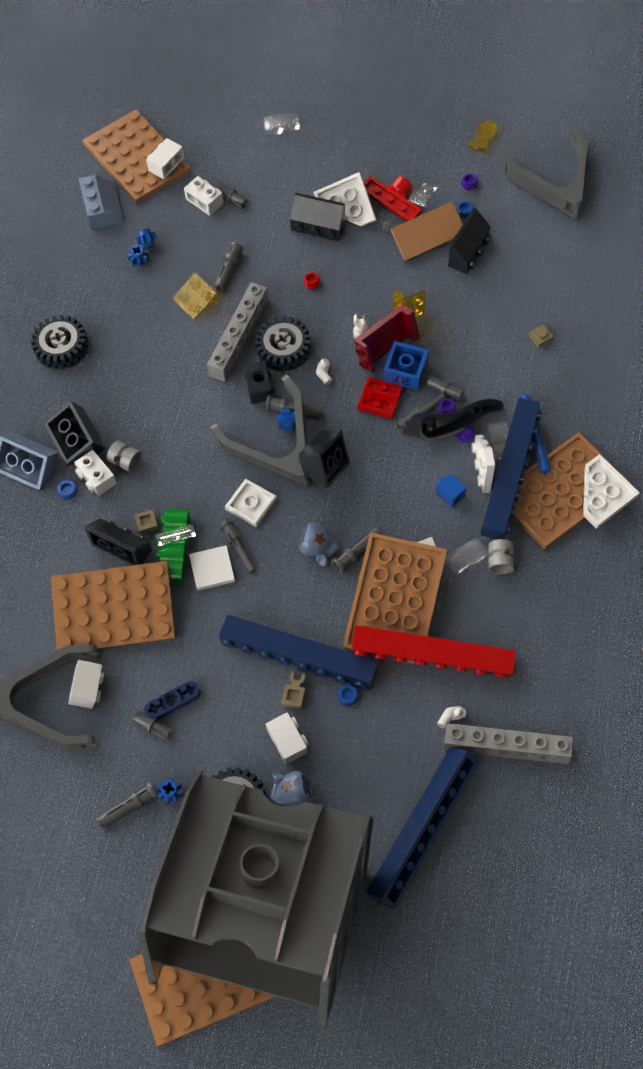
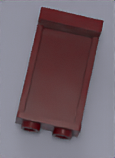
(381, 336)

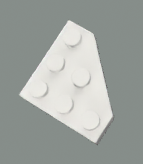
(354, 195)
(484, 462)
(604, 491)

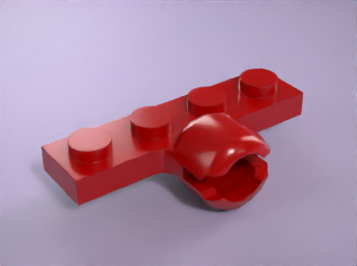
(394, 196)

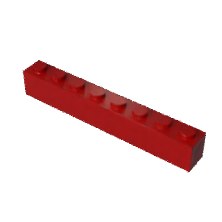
(433, 651)

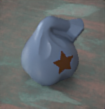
(318, 542)
(291, 789)

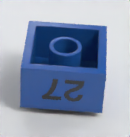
(406, 365)

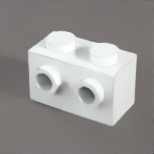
(165, 158)
(204, 195)
(95, 473)
(85, 684)
(287, 738)

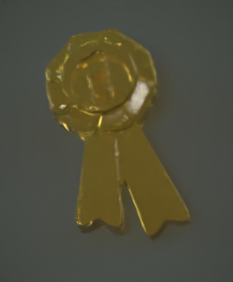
(485, 130)

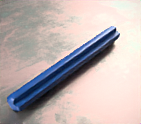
(539, 447)

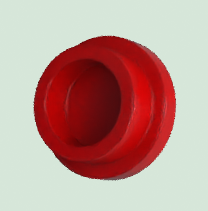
(311, 280)

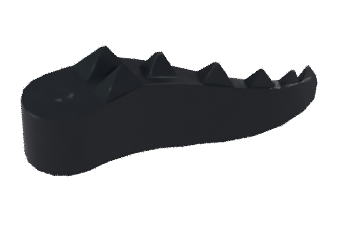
(443, 425)

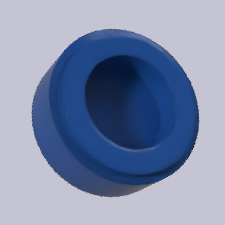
(465, 207)
(67, 489)
(347, 695)

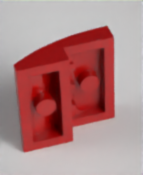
(380, 398)

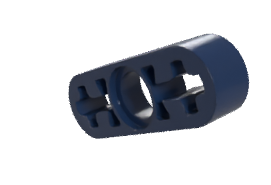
(174, 692)

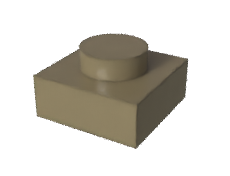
(540, 336)
(146, 521)

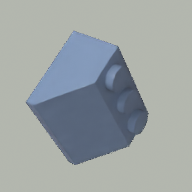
(100, 201)
(26, 460)

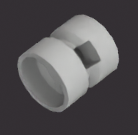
(124, 456)
(500, 556)

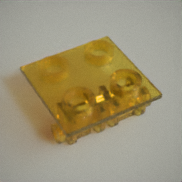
(195, 296)
(415, 302)

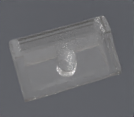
(175, 534)

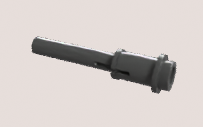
(403, 424)
(227, 526)

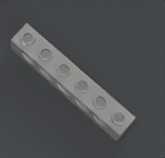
(237, 332)
(509, 743)

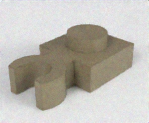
(294, 694)

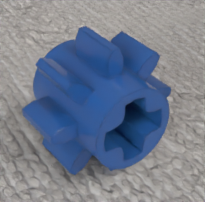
(146, 237)
(138, 255)
(286, 419)
(166, 786)

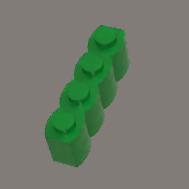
(175, 552)

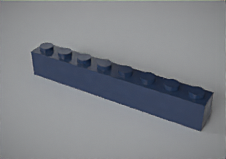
(510, 469)
(298, 652)
(422, 828)

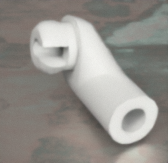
(322, 370)
(450, 714)

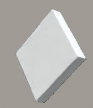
(250, 502)
(211, 568)

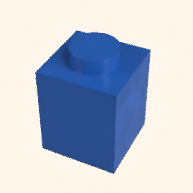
(450, 490)

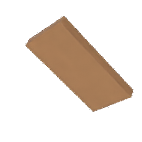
(427, 231)

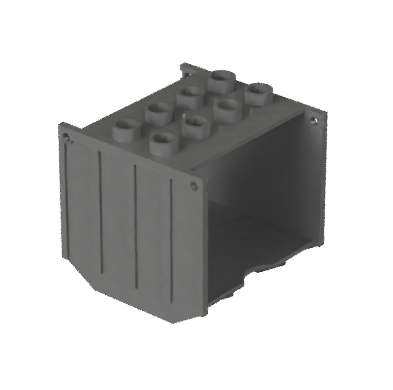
(257, 893)

